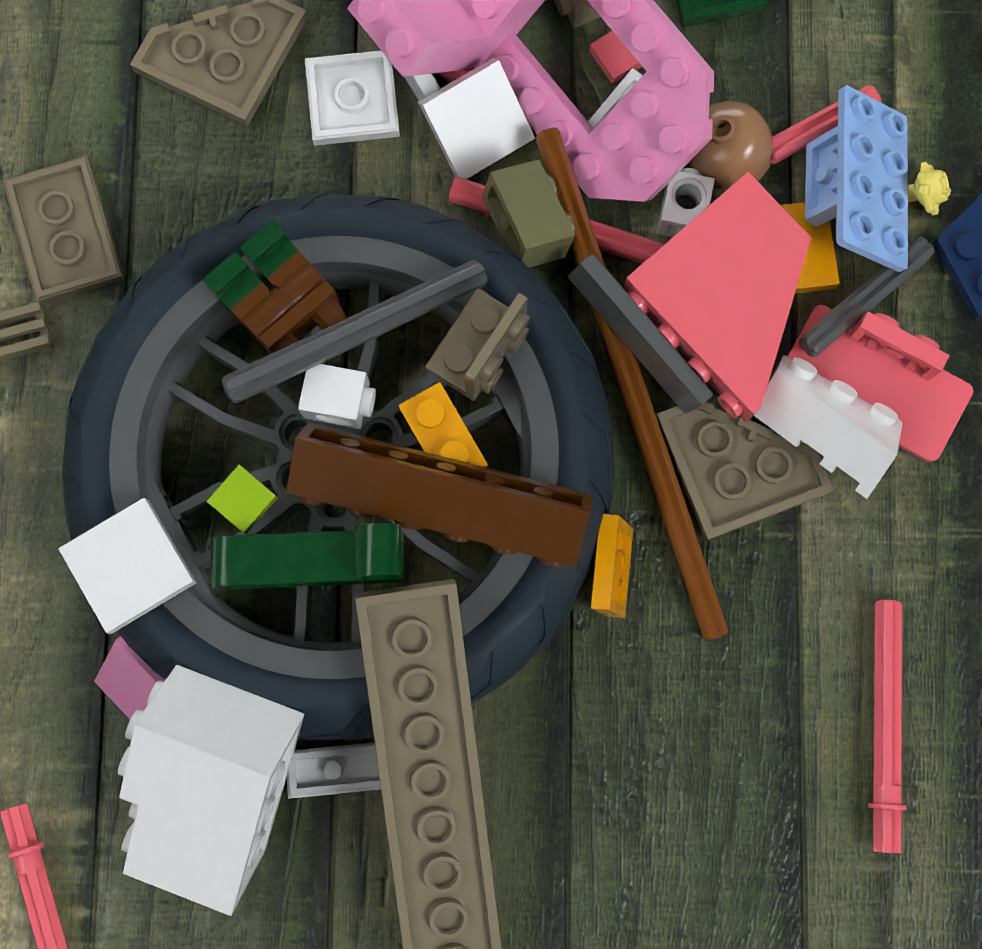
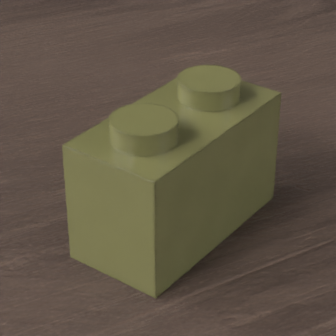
(529, 213)

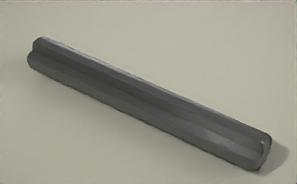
(863, 300)

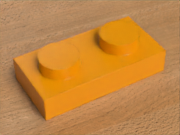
(440, 426)

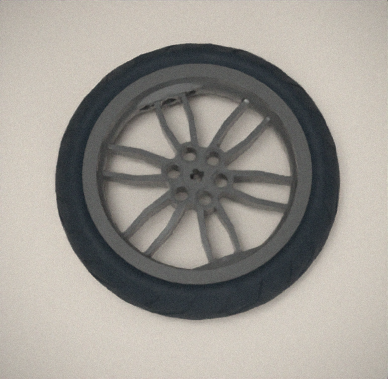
(172, 320)

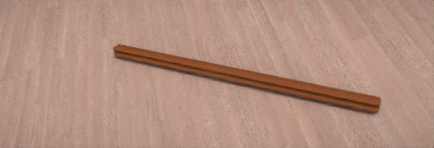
(638, 405)

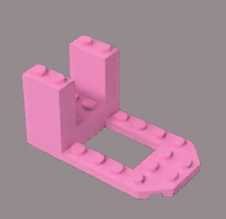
(637, 143)

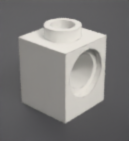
(687, 183)
(336, 396)

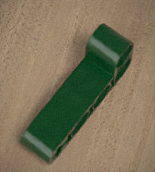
(360, 556)

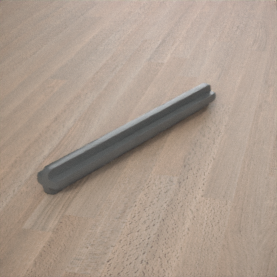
(353, 331)

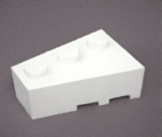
(832, 421)

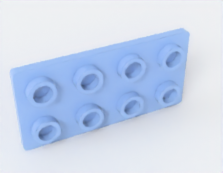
(862, 179)

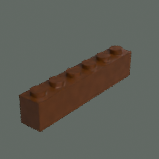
(439, 495)

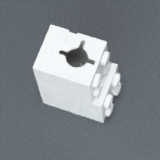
(204, 786)

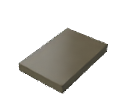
(63, 230)

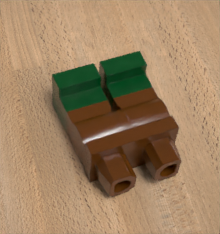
(298, 294)

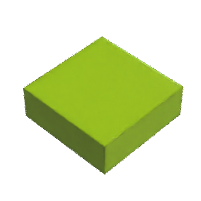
(242, 499)

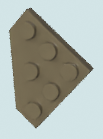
(223, 54)
(738, 468)

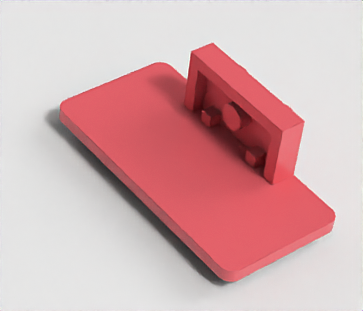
(898, 372)

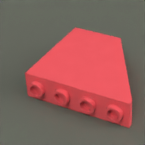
(727, 291)

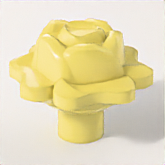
(929, 188)

